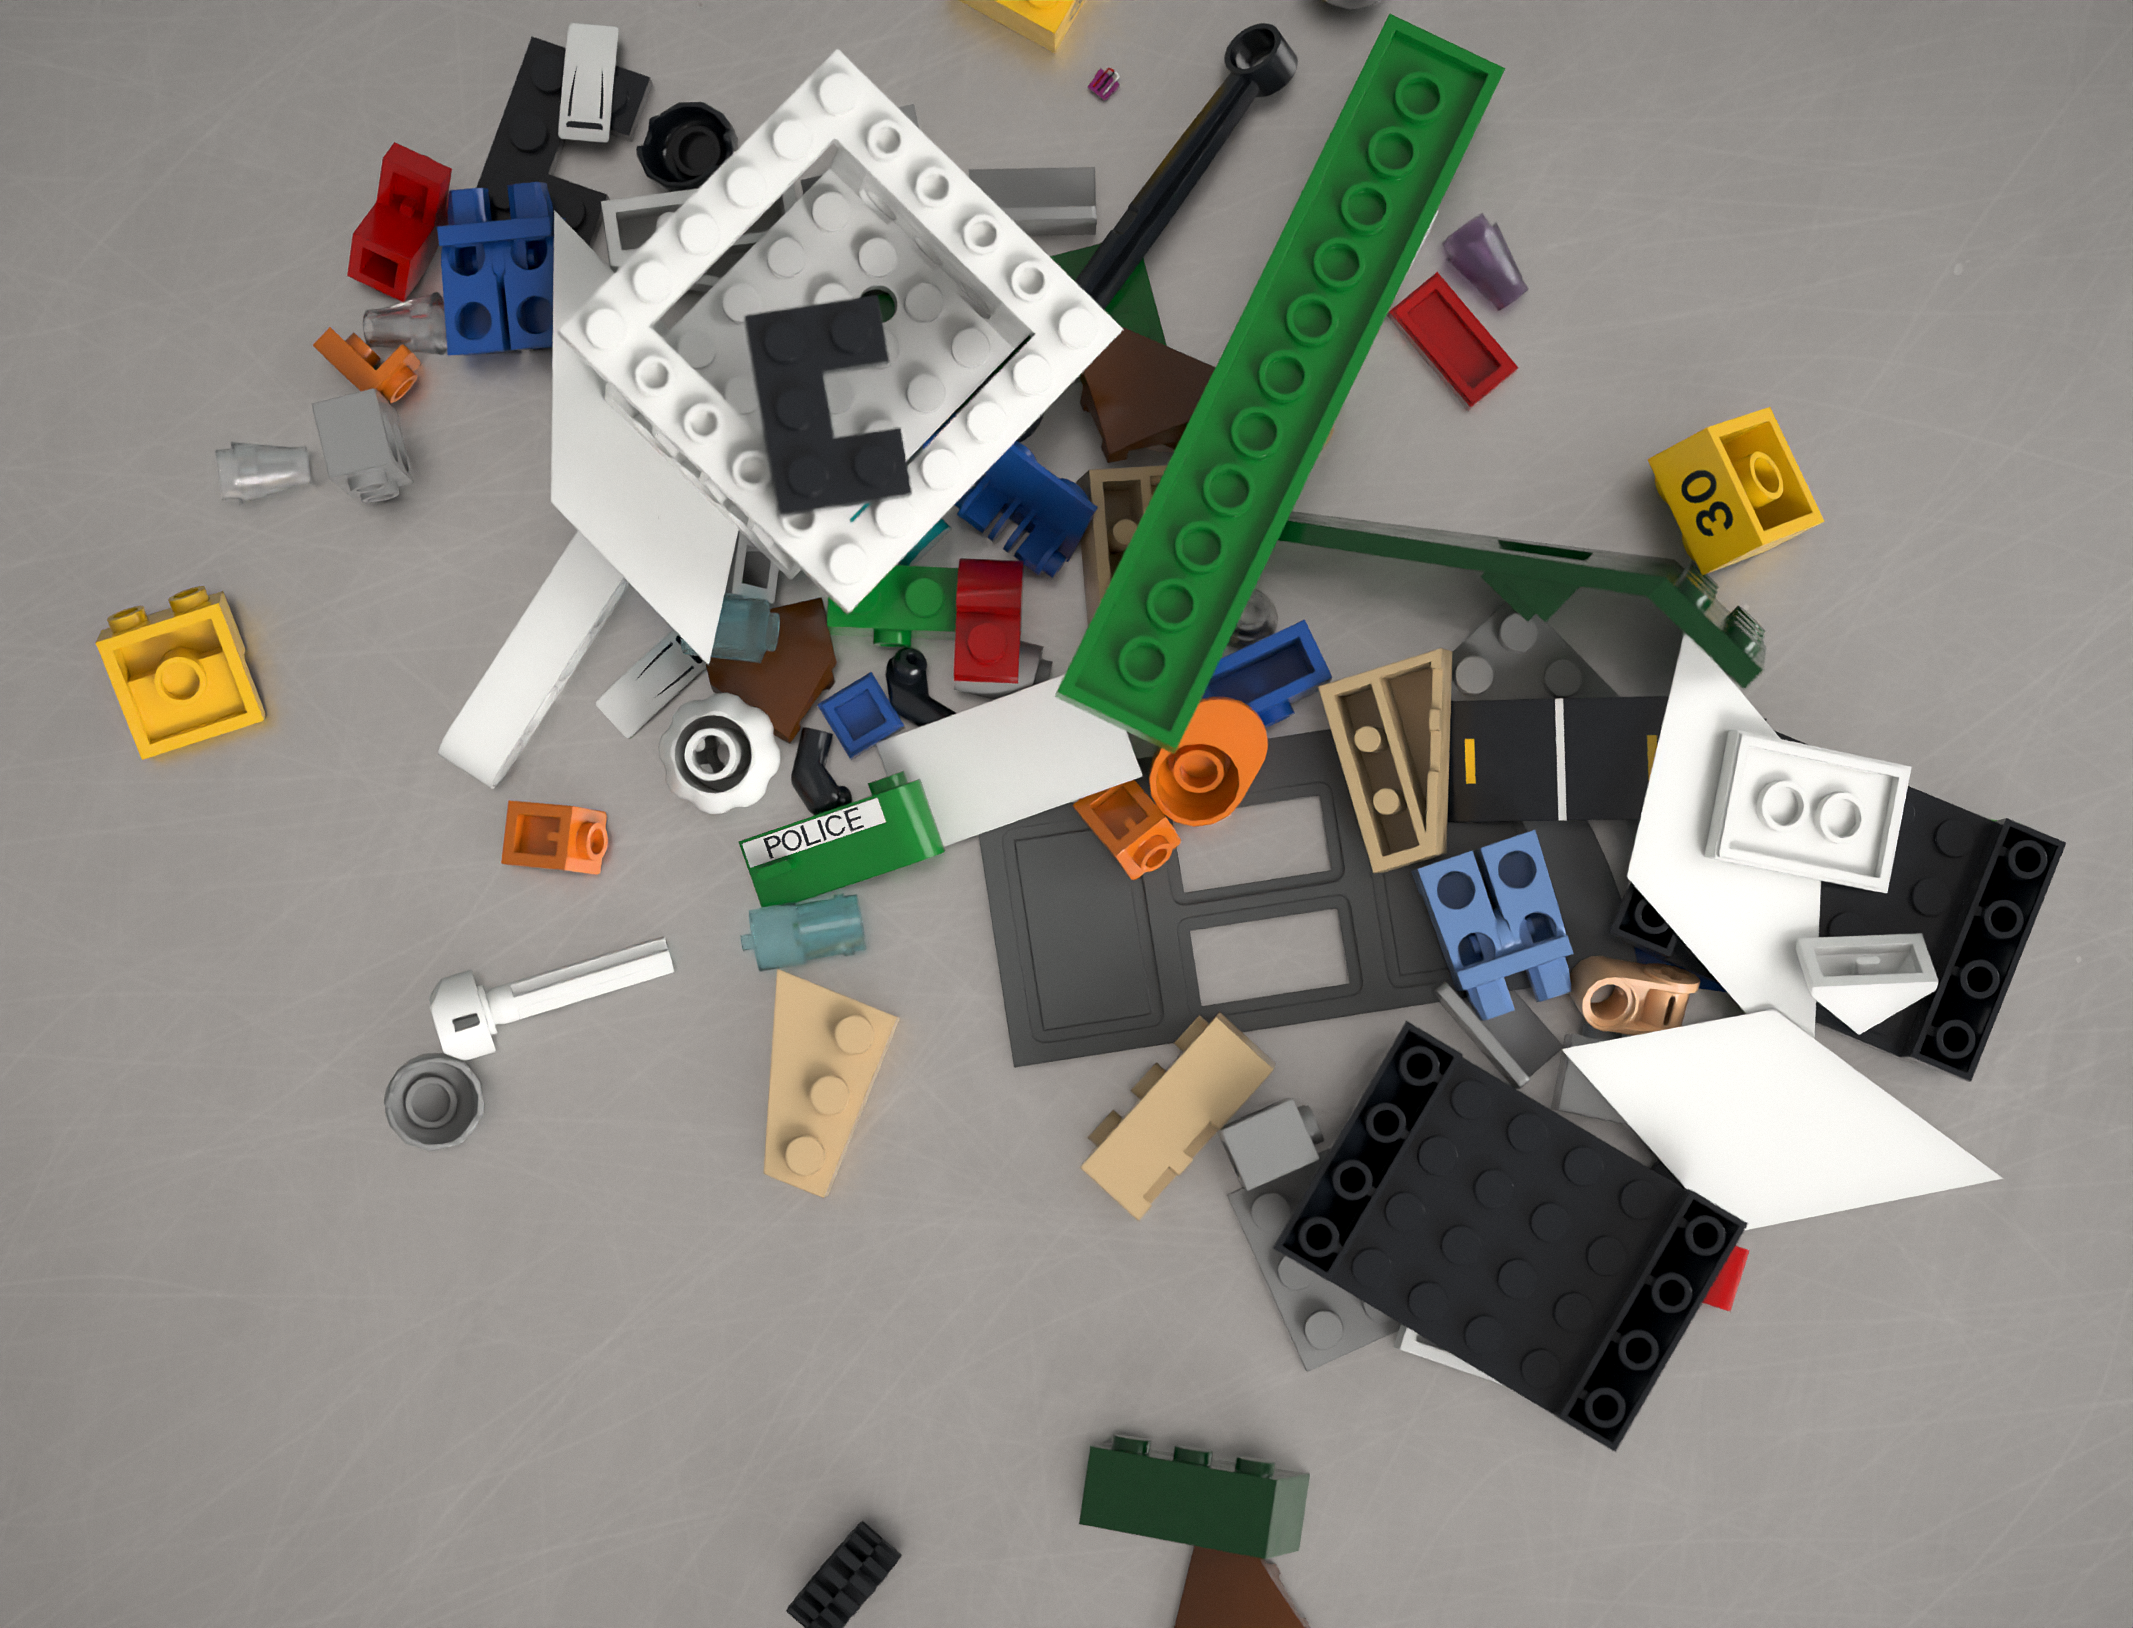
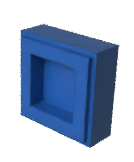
(861, 715)

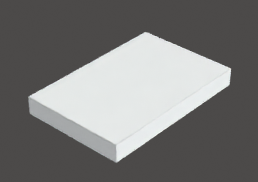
(1807, 811)

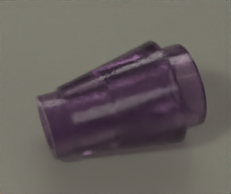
(1485, 261)

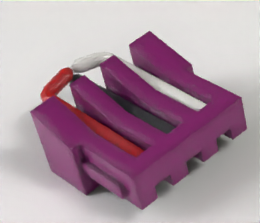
(1103, 84)

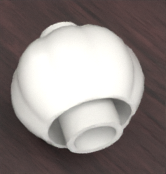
(692, 758)

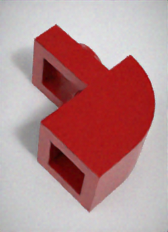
(400, 230)
(988, 620)

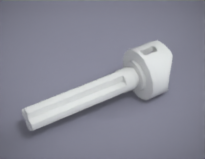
(472, 1035)

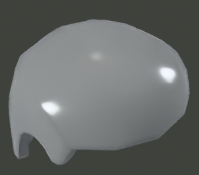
(434, 1101)

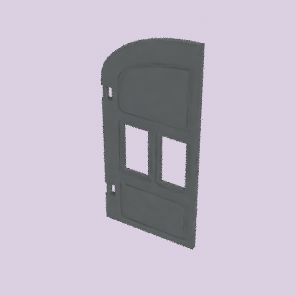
(1111, 958)

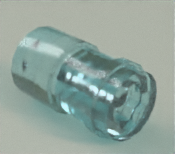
(801, 932)

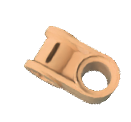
(1643, 999)

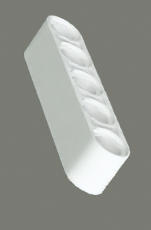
(534, 663)

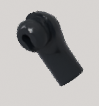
(909, 688)
(811, 777)

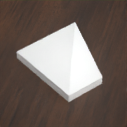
(1867, 975)

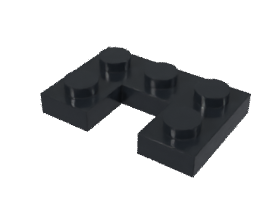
(529, 142)
(788, 362)

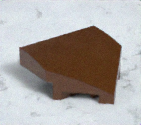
(1141, 393)
(790, 676)
(1234, 1593)

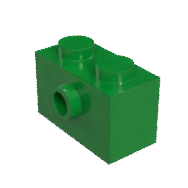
(902, 606)

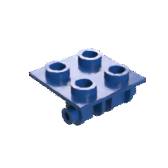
(1037, 501)

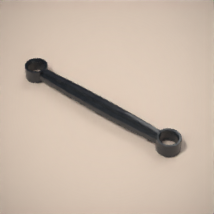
(1185, 163)

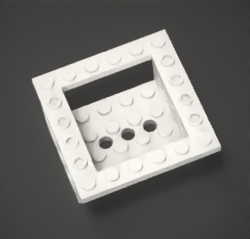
(879, 219)

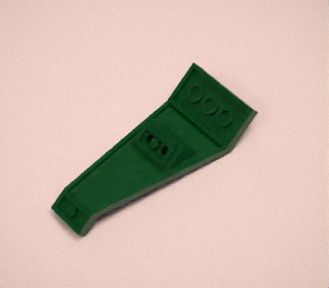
(1545, 575)

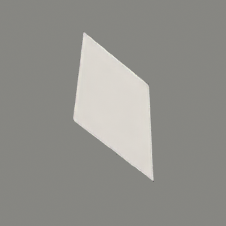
(619, 484)
(1727, 913)
(1771, 1120)

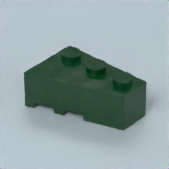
(1194, 1498)

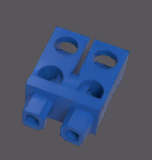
(498, 271)

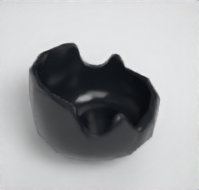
(686, 146)

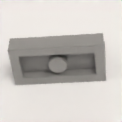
(1043, 198)
(1512, 1042)

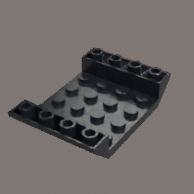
(1955, 880)
(1510, 1236)

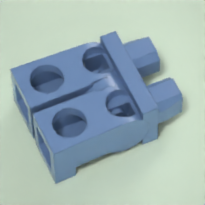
(1493, 943)

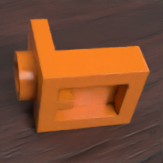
(357, 361)
(1129, 827)
(554, 837)

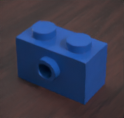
(1272, 673)

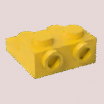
(179, 672)

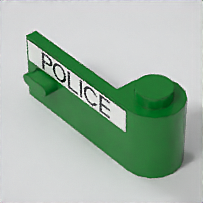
(844, 843)

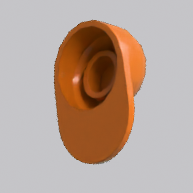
(1212, 763)

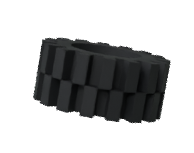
(844, 1580)

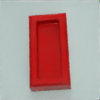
(1452, 341)

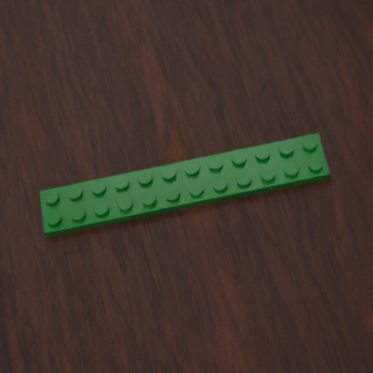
(1280, 385)

